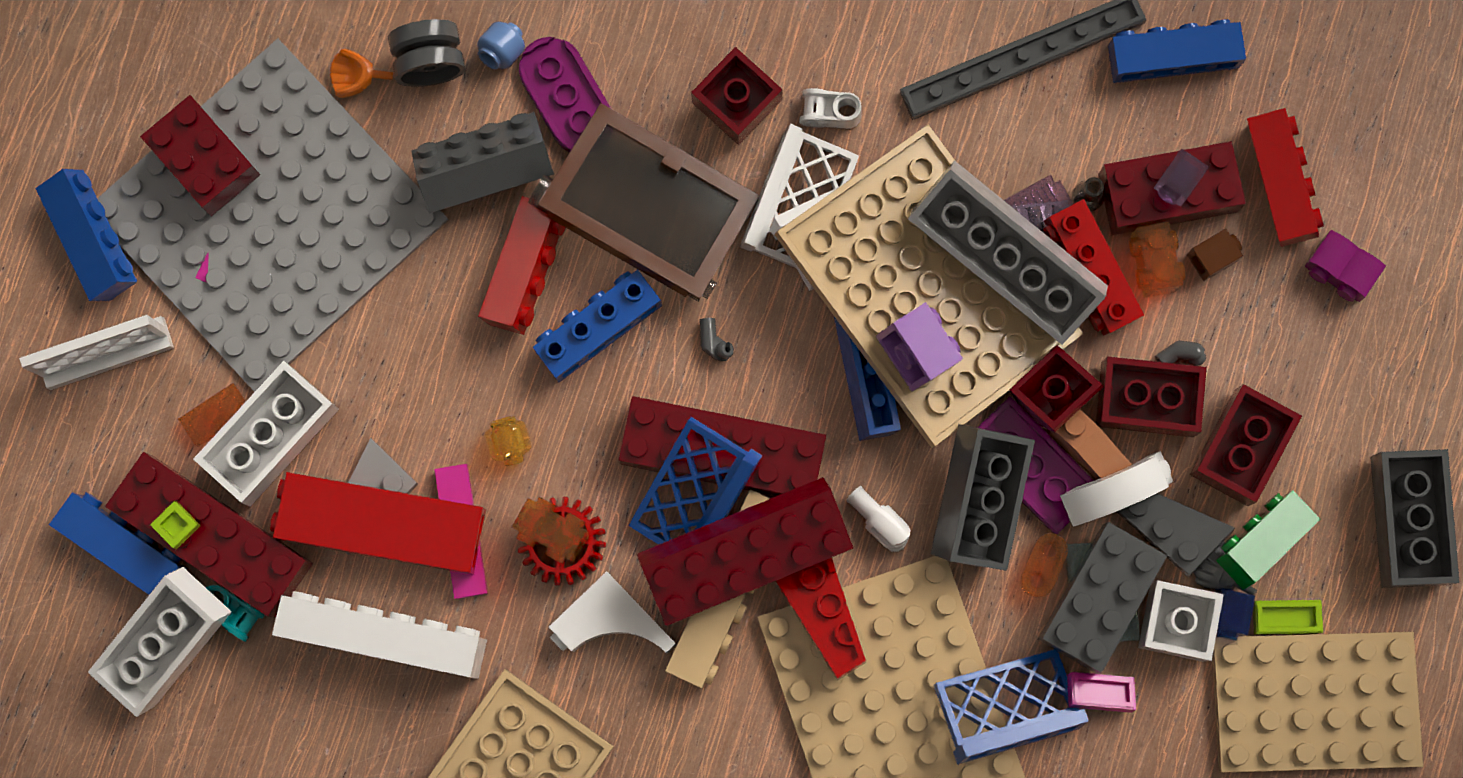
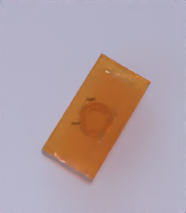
(211, 415)

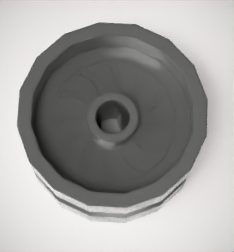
(426, 53)

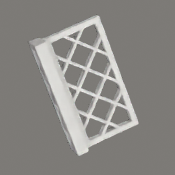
(777, 181)
(99, 351)

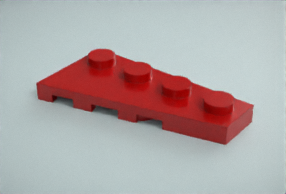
(824, 613)

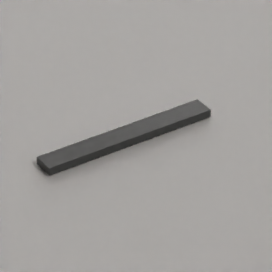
(1021, 56)

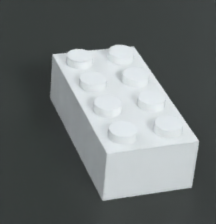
(266, 434)
(159, 641)

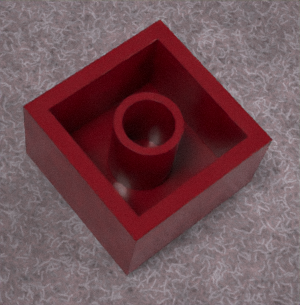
(737, 95)

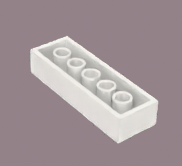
(380, 637)

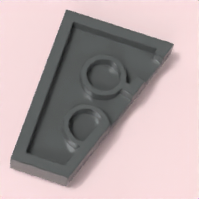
(1177, 530)

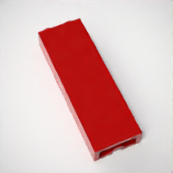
(378, 523)

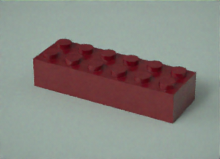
(788, 454)
(225, 544)
(745, 551)

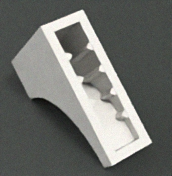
(605, 611)

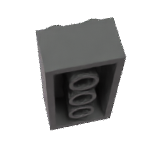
(481, 162)
(982, 497)
(1414, 518)
(1102, 597)

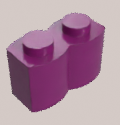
(1344, 266)

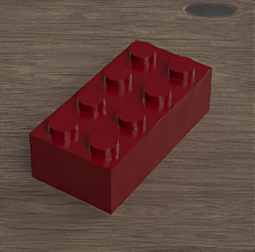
(1135, 203)

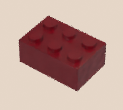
(200, 155)
(1151, 396)
(1246, 445)

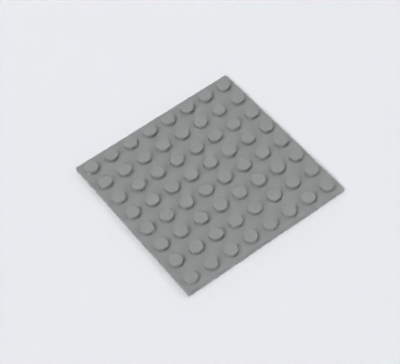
(293, 243)

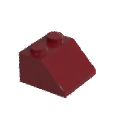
(1055, 389)

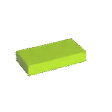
(1288, 617)

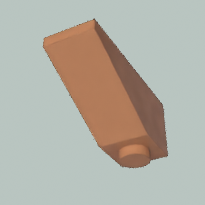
(1090, 446)

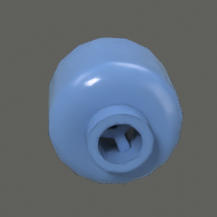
(500, 45)

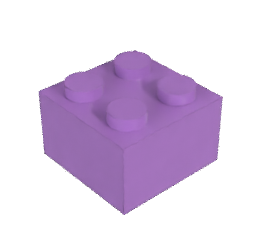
(919, 346)

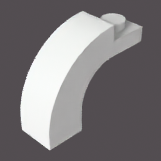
(1118, 489)

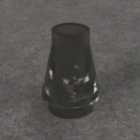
(1093, 200)

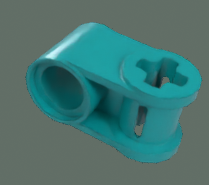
(242, 615)

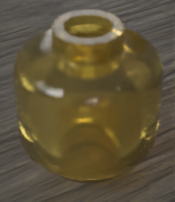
(508, 440)

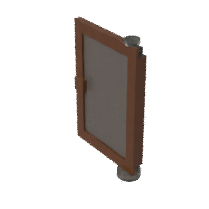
(646, 203)

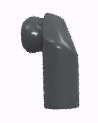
(713, 344)
(1184, 350)

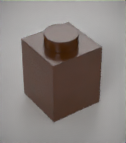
(1215, 254)

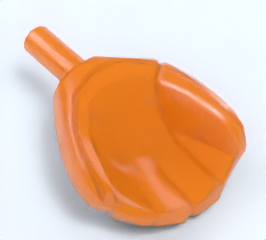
(353, 73)

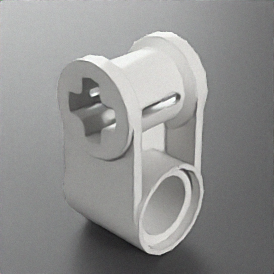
(828, 108)

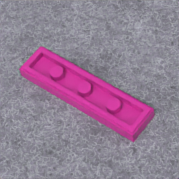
(455, 486)

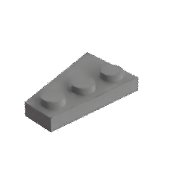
(380, 471)

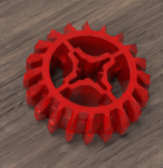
(591, 544)

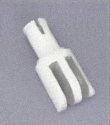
(881, 520)

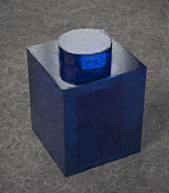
(1235, 614)

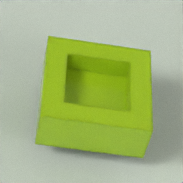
(175, 525)

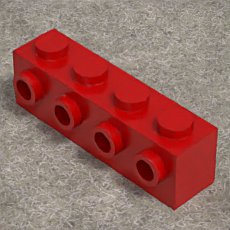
(1283, 177)
(1080, 236)
(521, 269)

